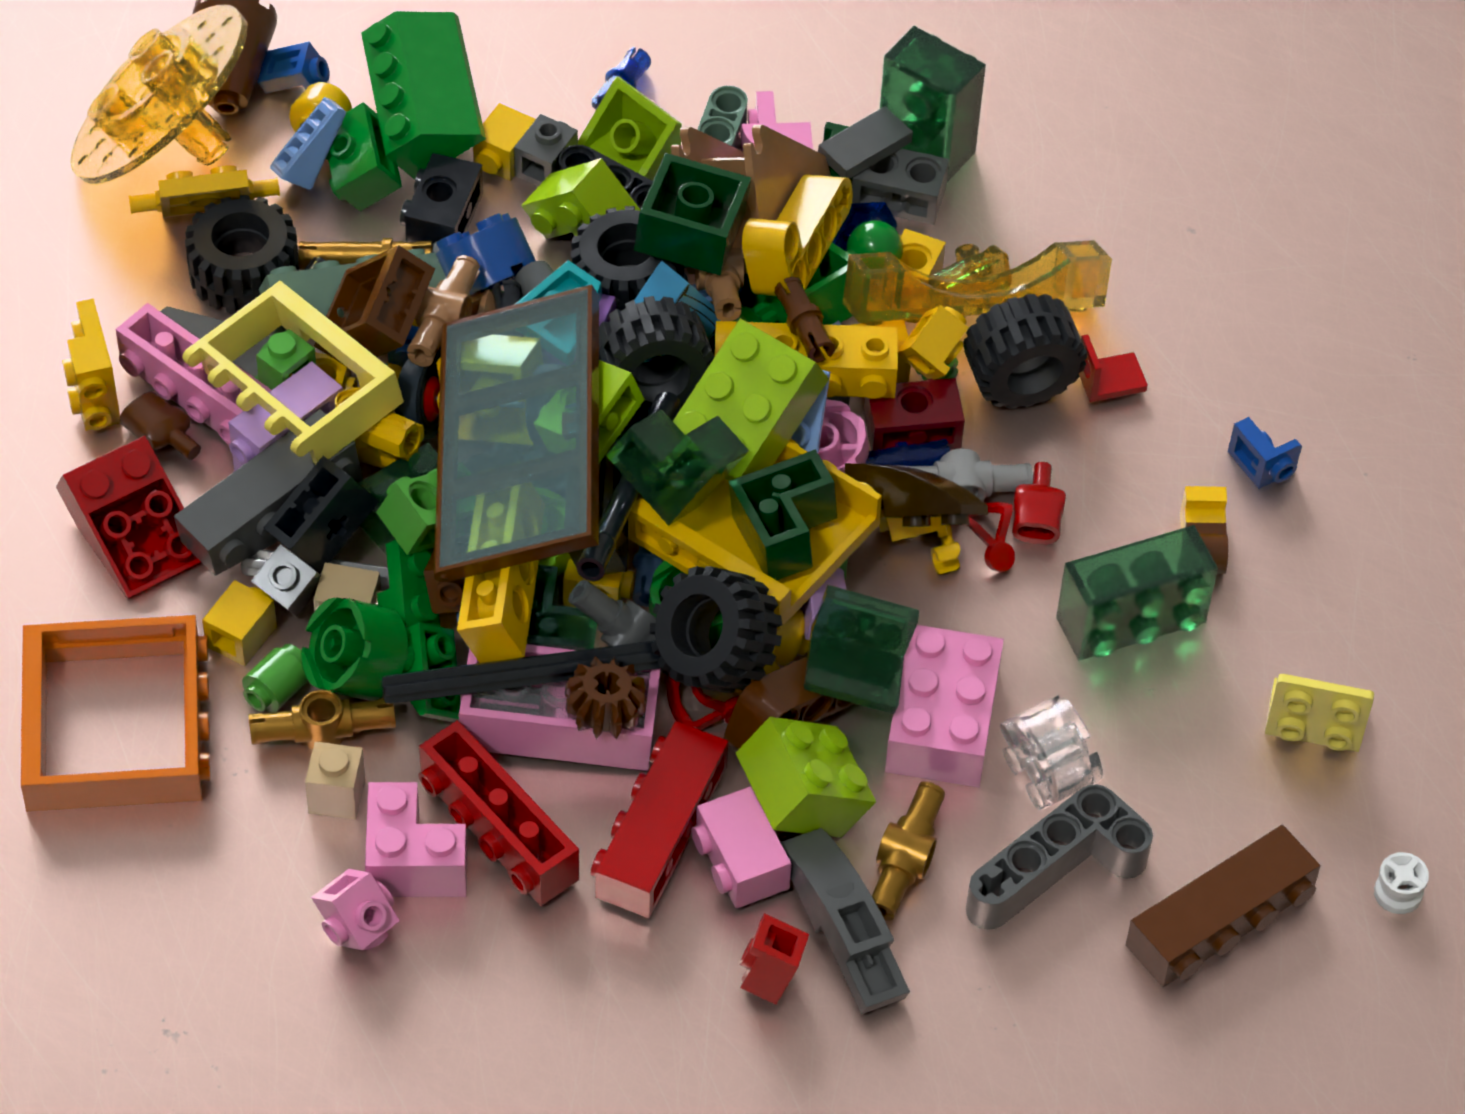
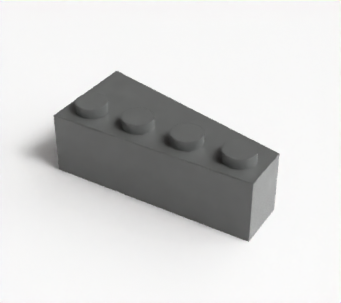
(230, 517)

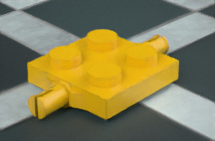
(188, 194)

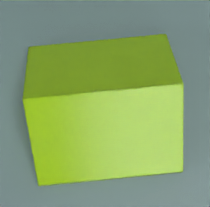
(631, 129)

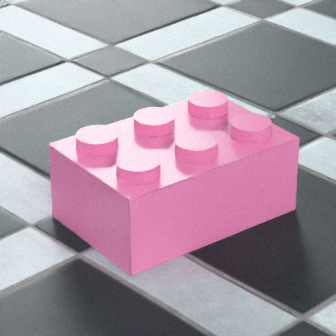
(944, 706)

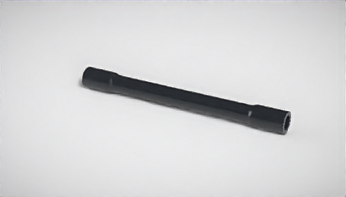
(596, 559)

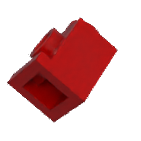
(772, 958)

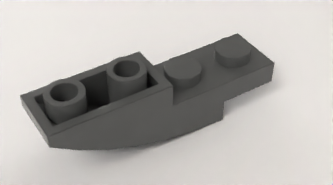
(848, 917)

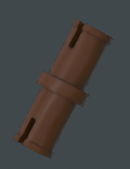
(804, 319)

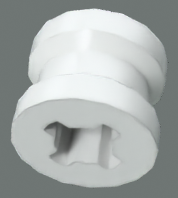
(1396, 871)

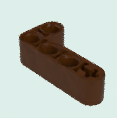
(778, 696)

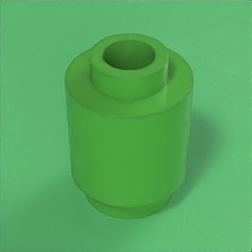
(275, 679)

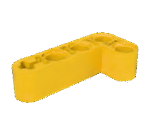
(799, 235)

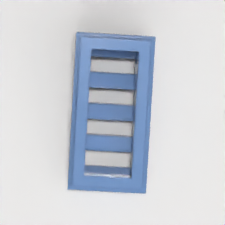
(308, 148)

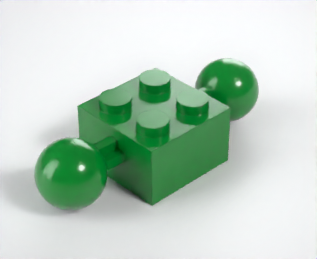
(828, 281)

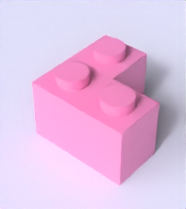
(409, 855)

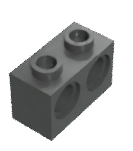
(908, 184)

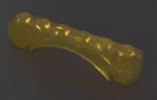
(888, 290)

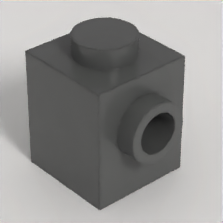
(540, 147)

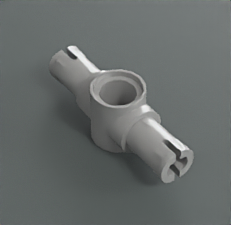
(978, 476)

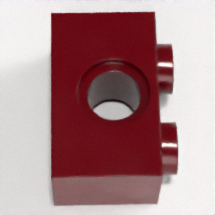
(916, 415)

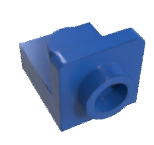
(292, 67)
(1258, 456)

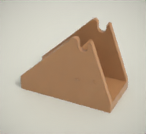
(772, 162)

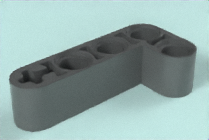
(1051, 861)

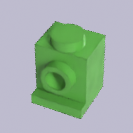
(281, 356)

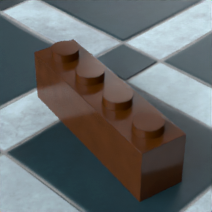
(1223, 906)

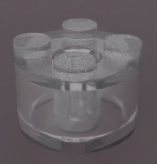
(1050, 751)

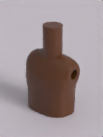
(160, 423)

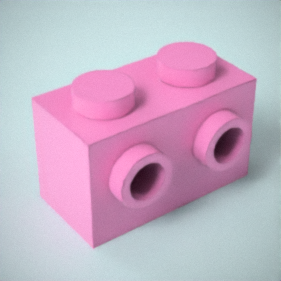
(742, 848)

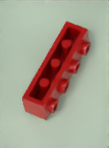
(498, 813)
(660, 819)

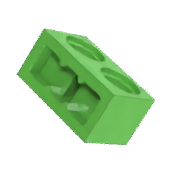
(411, 512)

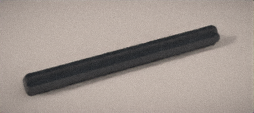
(510, 672)

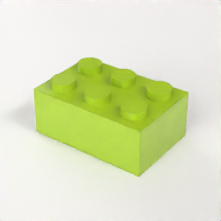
(757, 391)

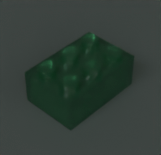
(935, 95)
(1136, 593)

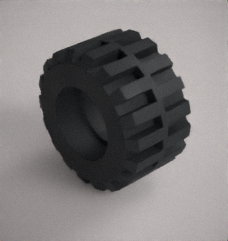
(233, 229)
(610, 244)
(656, 330)
(1025, 351)
(685, 625)

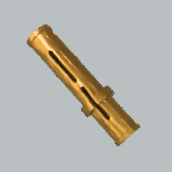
(351, 251)

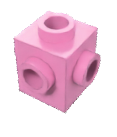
(356, 910)

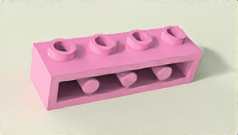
(153, 350)

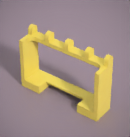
(284, 307)

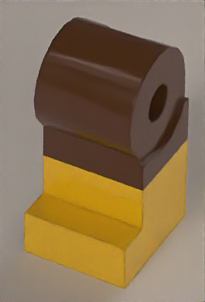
(1207, 511)

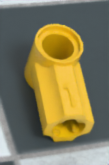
(390, 434)

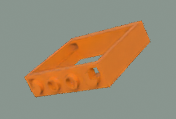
(110, 641)

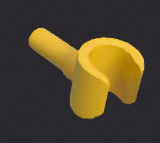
(946, 556)

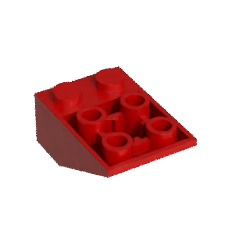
(128, 516)

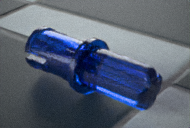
(628, 69)

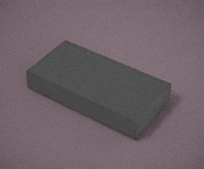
(865, 143)

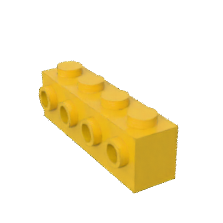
(862, 361)

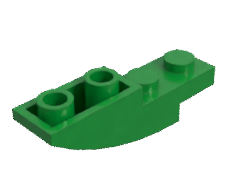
(431, 643)

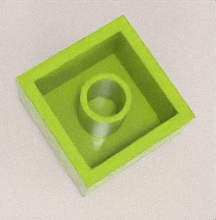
(805, 777)

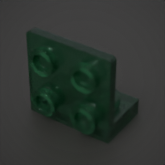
(859, 649)

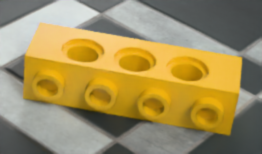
(498, 612)

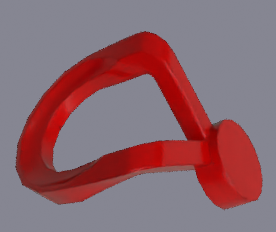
(998, 555)
(723, 710)

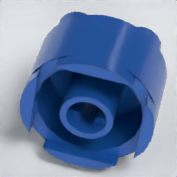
(497, 247)

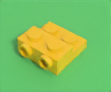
(90, 371)

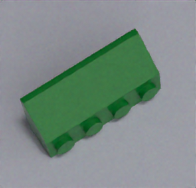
(422, 87)

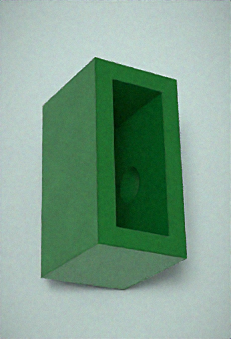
(359, 161)

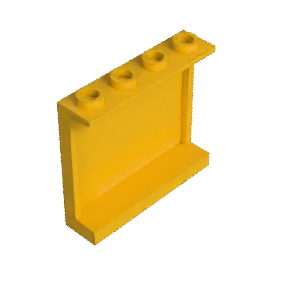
(713, 539)

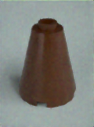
(239, 85)

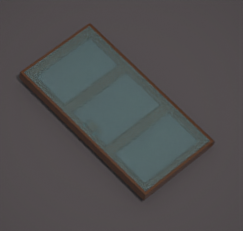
(518, 435)

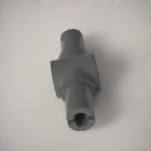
(617, 620)

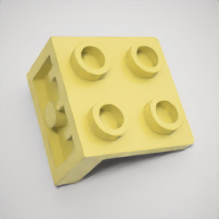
(1318, 712)

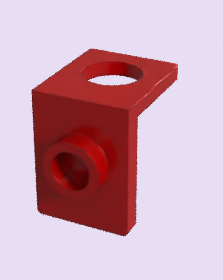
(1111, 375)

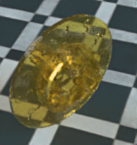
(162, 97)

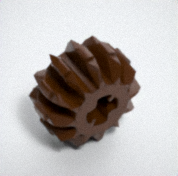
(605, 697)

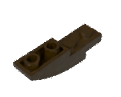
(918, 495)

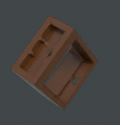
(381, 300)

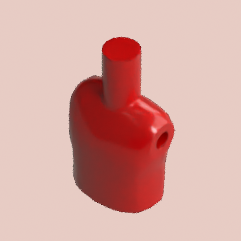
(1038, 508)

